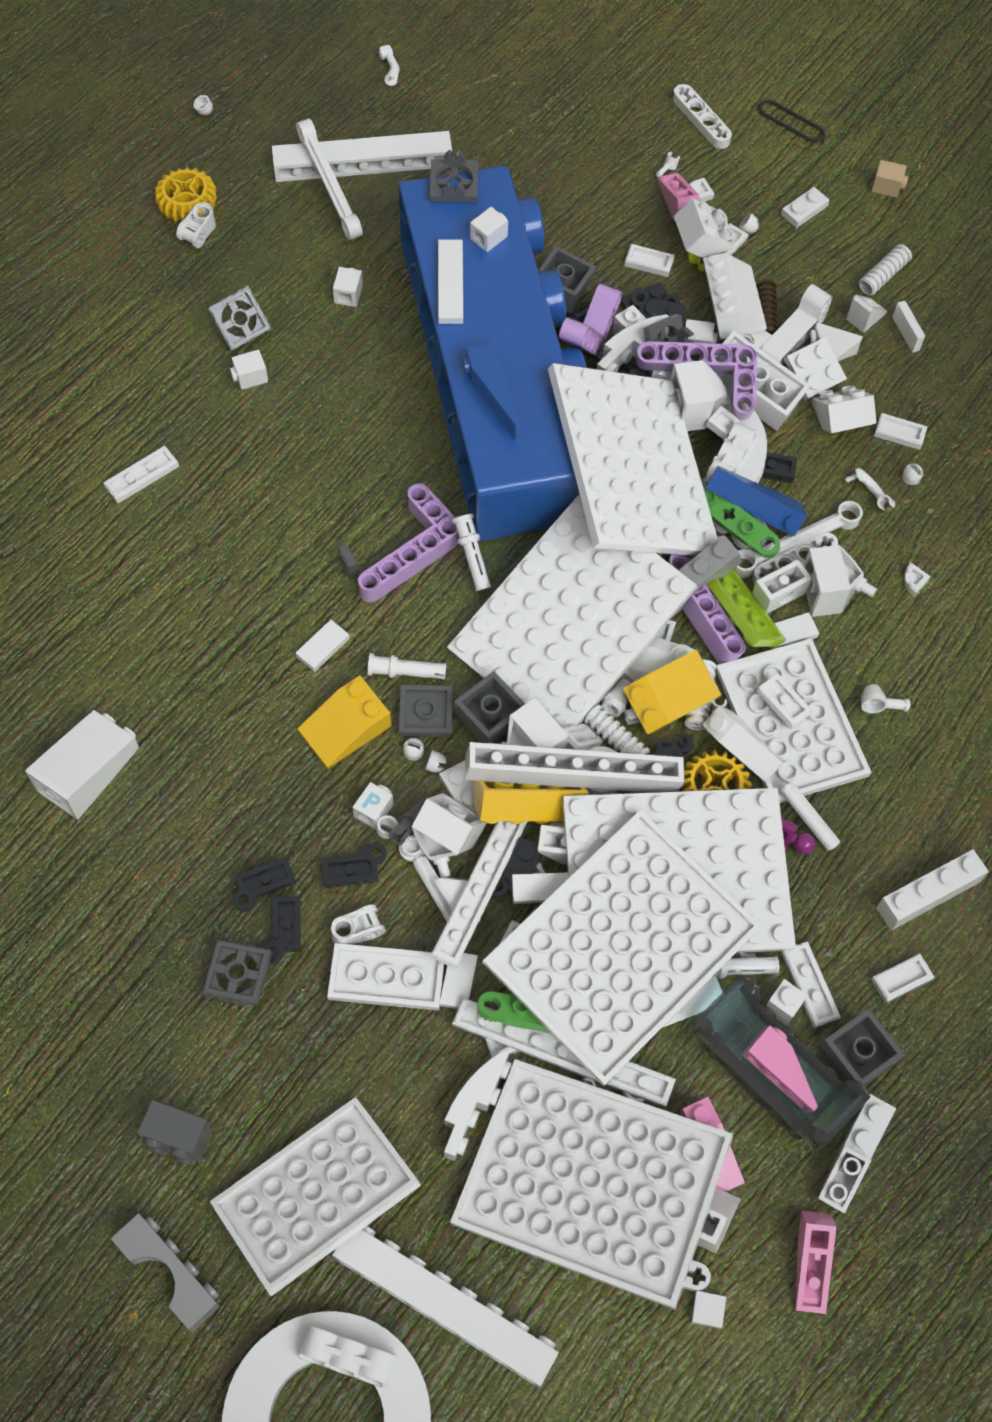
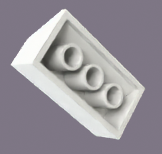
(733, 295)
(776, 386)

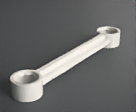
(349, 221)
(825, 525)

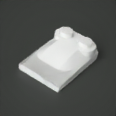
(654, 656)

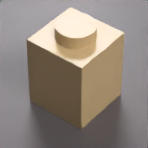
(890, 178)

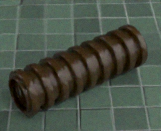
(767, 296)

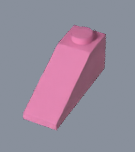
(676, 192)
(779, 1064)
(705, 1113)
(814, 1261)

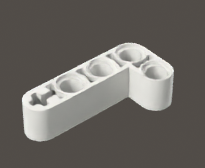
(797, 327)

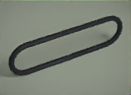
(794, 114)

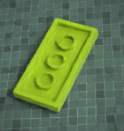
(746, 611)

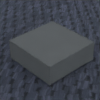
(348, 561)

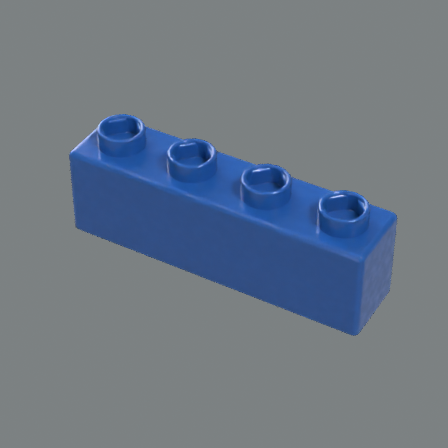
(506, 300)

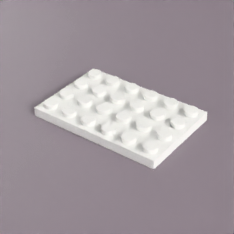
(819, 749)
(314, 1195)

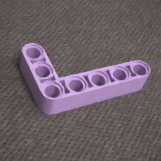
(593, 332)
(707, 352)
(415, 548)
(710, 619)

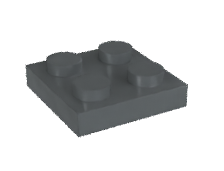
(425, 711)

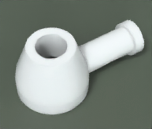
(875, 701)

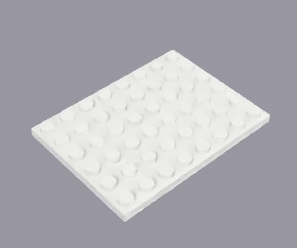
(632, 461)
(571, 618)
(726, 832)
(621, 946)
(594, 1182)

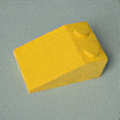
(672, 692)
(345, 722)

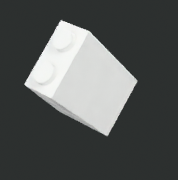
(83, 763)

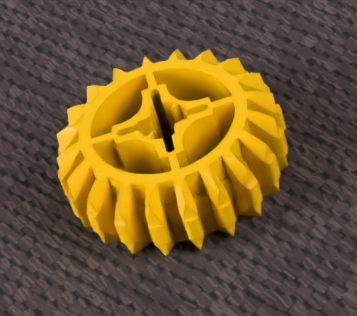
(185, 187)
(706, 769)

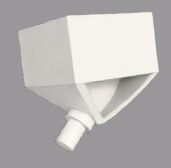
(698, 393)
(833, 580)
(535, 728)
(446, 830)

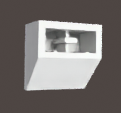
(704, 229)
(844, 409)
(718, 1220)

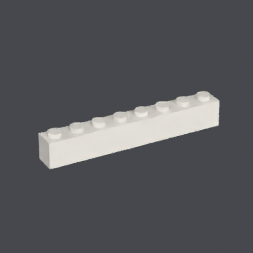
(362, 155)
(573, 768)
(448, 1306)

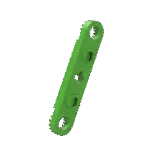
(743, 526)
(510, 1012)

